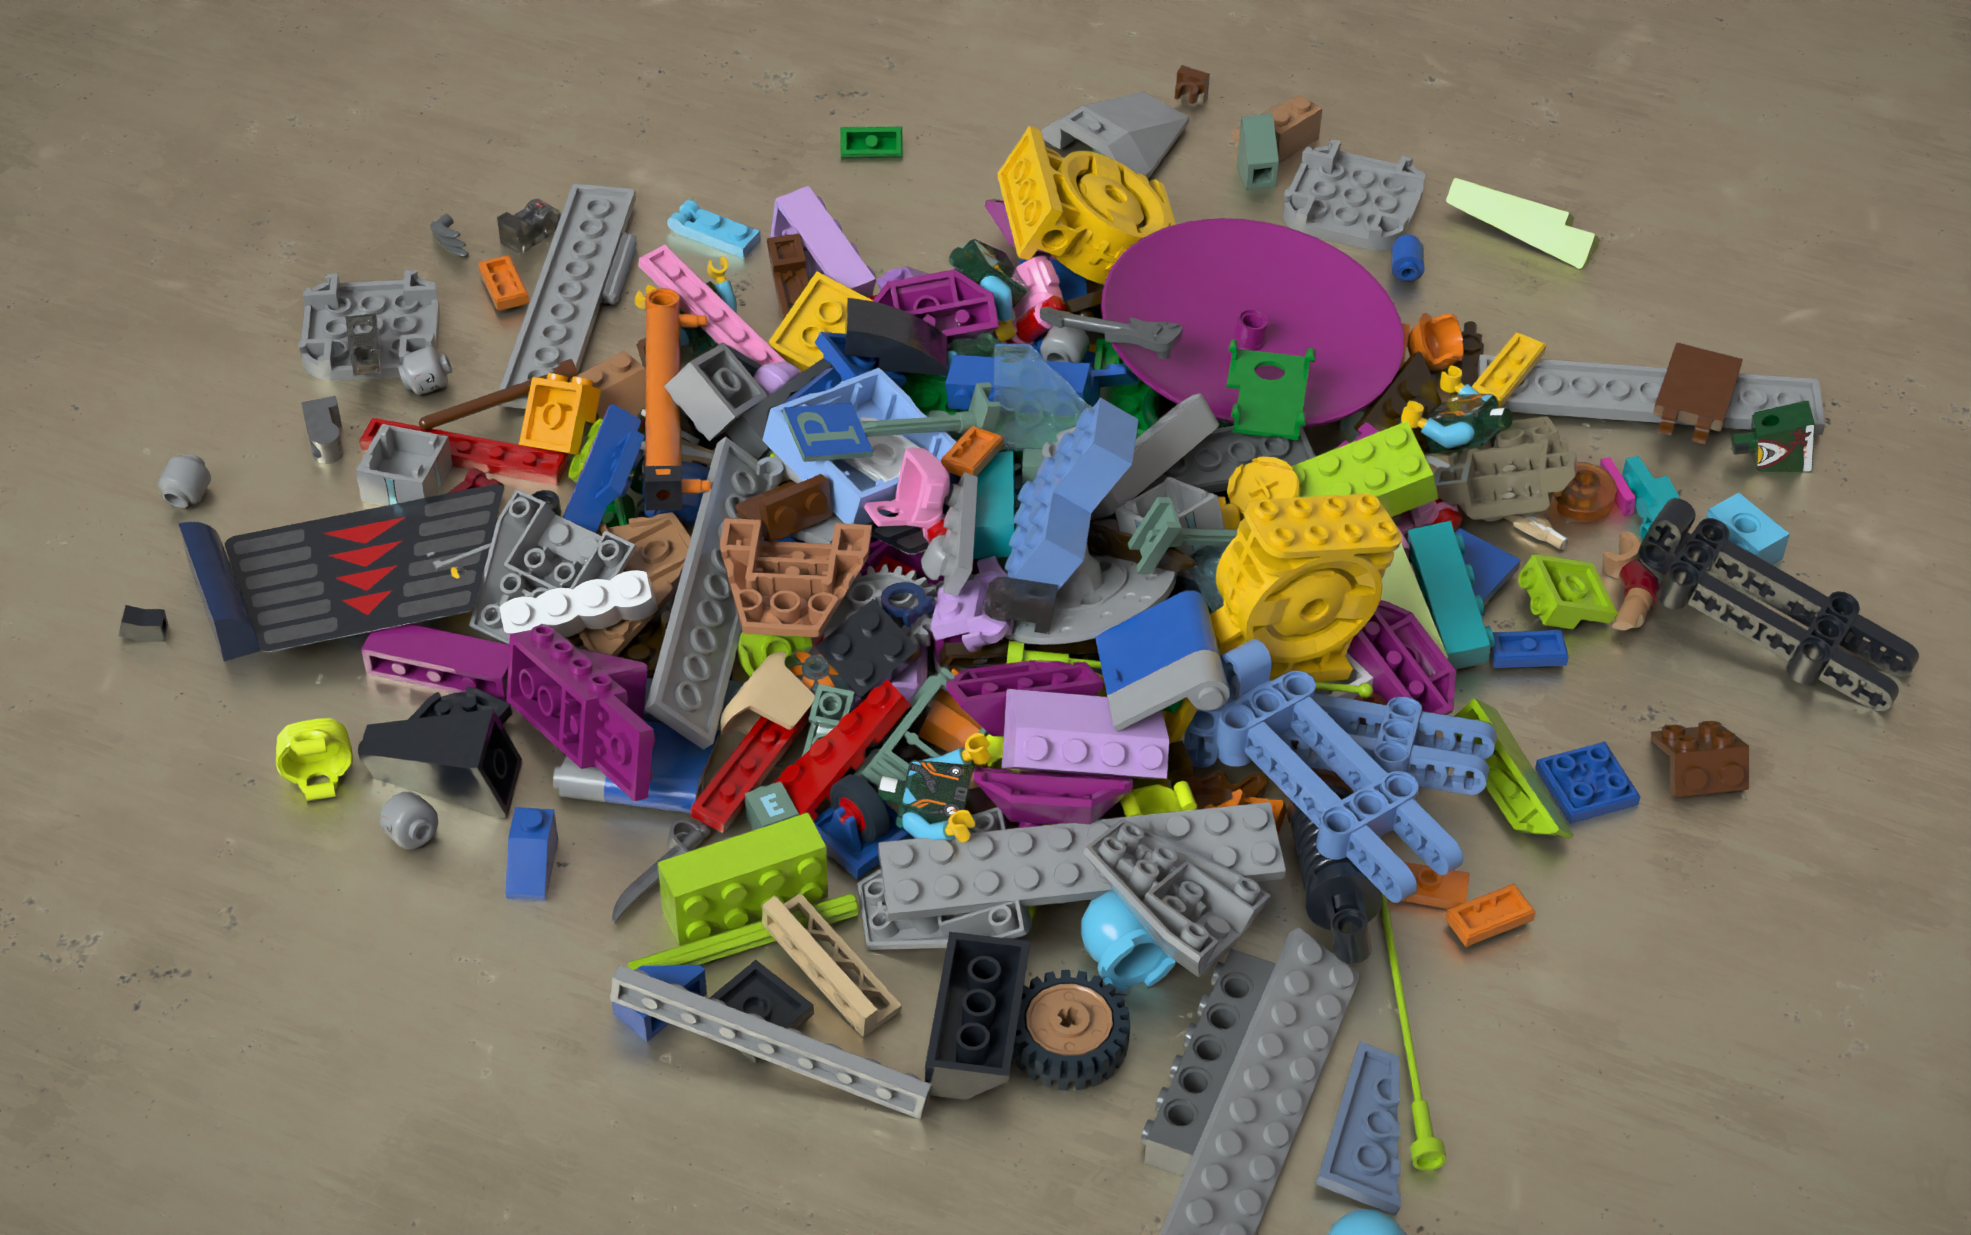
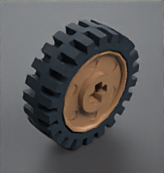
(1071, 1030)

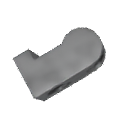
(323, 426)

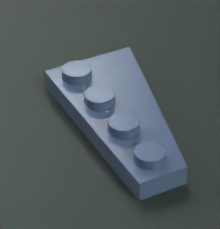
(1365, 1134)

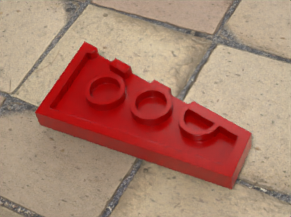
(842, 748)

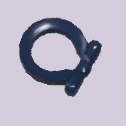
(910, 615)

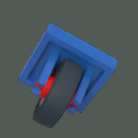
(857, 825)

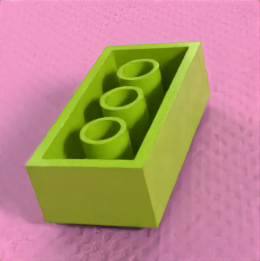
(1380, 465)
(732, 879)

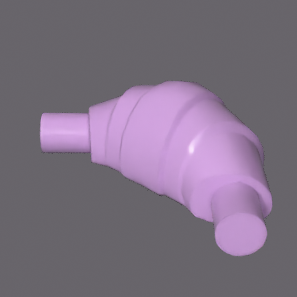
(775, 375)

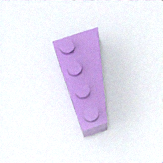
(822, 240)

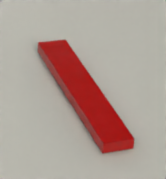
(490, 455)

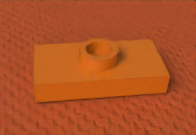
(503, 282)
(972, 452)
(1436, 889)
(1490, 915)

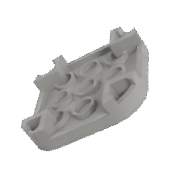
(1353, 197)
(405, 317)

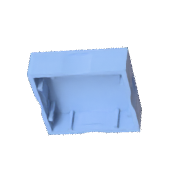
(872, 397)

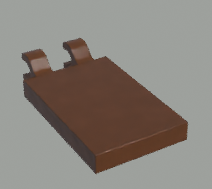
(1696, 390)

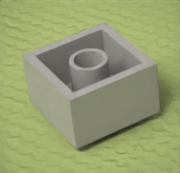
(715, 391)

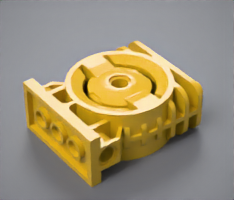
(1078, 206)
(1304, 579)

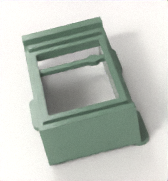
(886, 763)

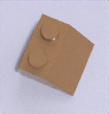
(1295, 123)
(621, 384)

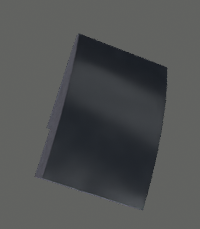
(895, 338)

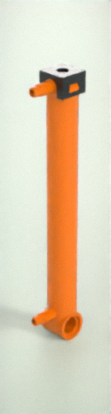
(662, 415)

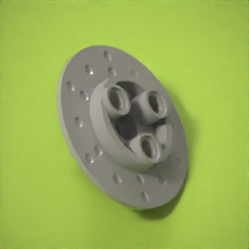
(1098, 598)

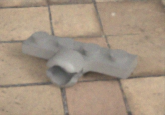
(953, 552)

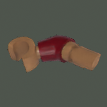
(1637, 580)

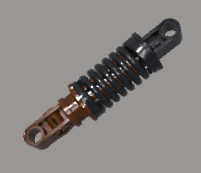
(1335, 889)

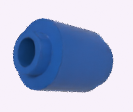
(1407, 258)

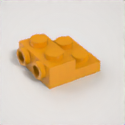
(558, 413)

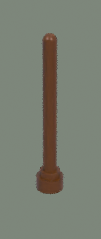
(565, 368)

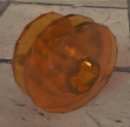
(1588, 494)

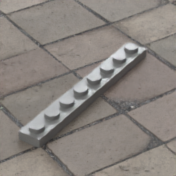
(769, 1041)

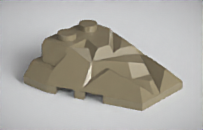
(1509, 472)

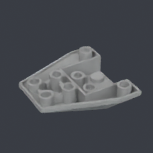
(1126, 128)
(539, 553)
(1178, 896)
(1001, 921)

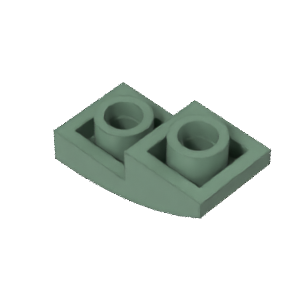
(827, 710)

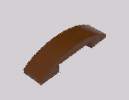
(788, 269)

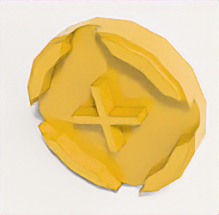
(1262, 480)

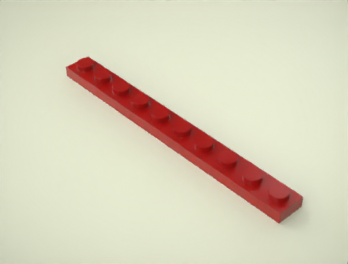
(753, 759)

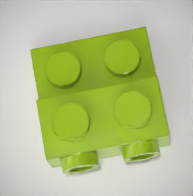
(1565, 591)

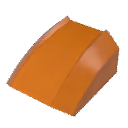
(949, 724)

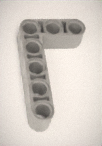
(1159, 450)

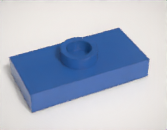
(1529, 649)

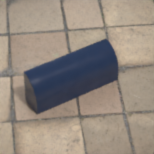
(219, 591)

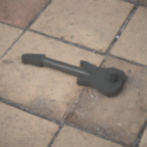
(1149, 335)

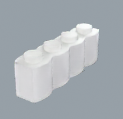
(589, 605)

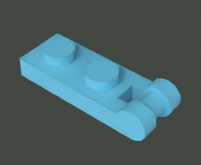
(713, 229)

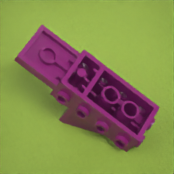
(584, 705)

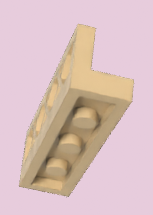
(827, 970)

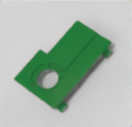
(1268, 405)

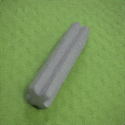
(619, 268)

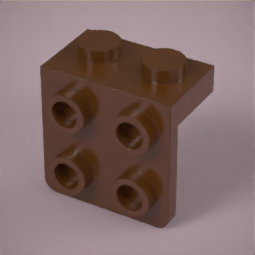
(789, 507)
(1704, 758)

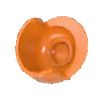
(1437, 340)

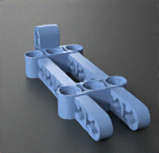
(1392, 745)
(1347, 827)

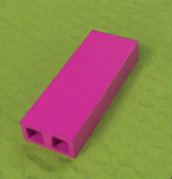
(1624, 497)

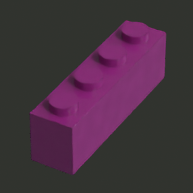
(437, 659)

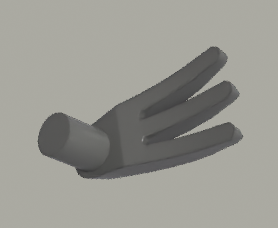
(447, 236)

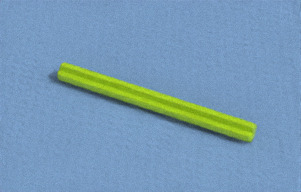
(744, 937)

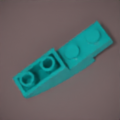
(1649, 492)

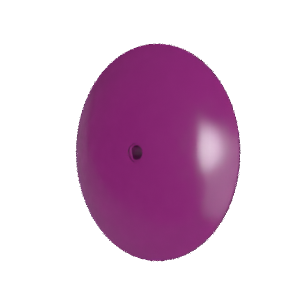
(1272, 295)

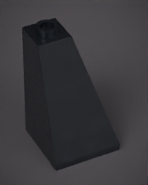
(447, 757)

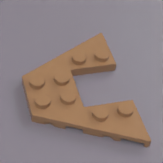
(659, 552)

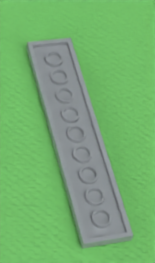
(569, 284)
(1632, 391)
(704, 619)
(1049, 864)
(1264, 1093)

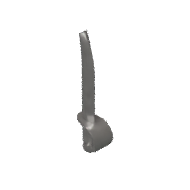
(651, 876)

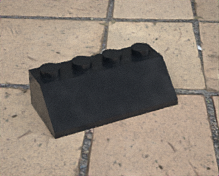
(976, 1015)

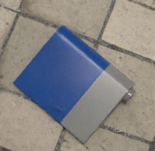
(1162, 659)
(676, 775)

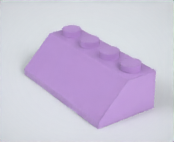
(1079, 737)

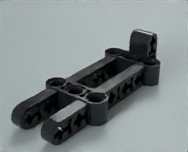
(1811, 652)

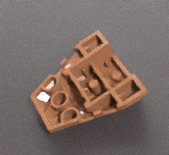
(790, 584)

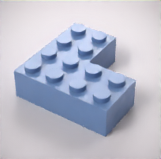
(1067, 489)

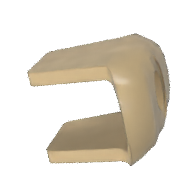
(768, 693)

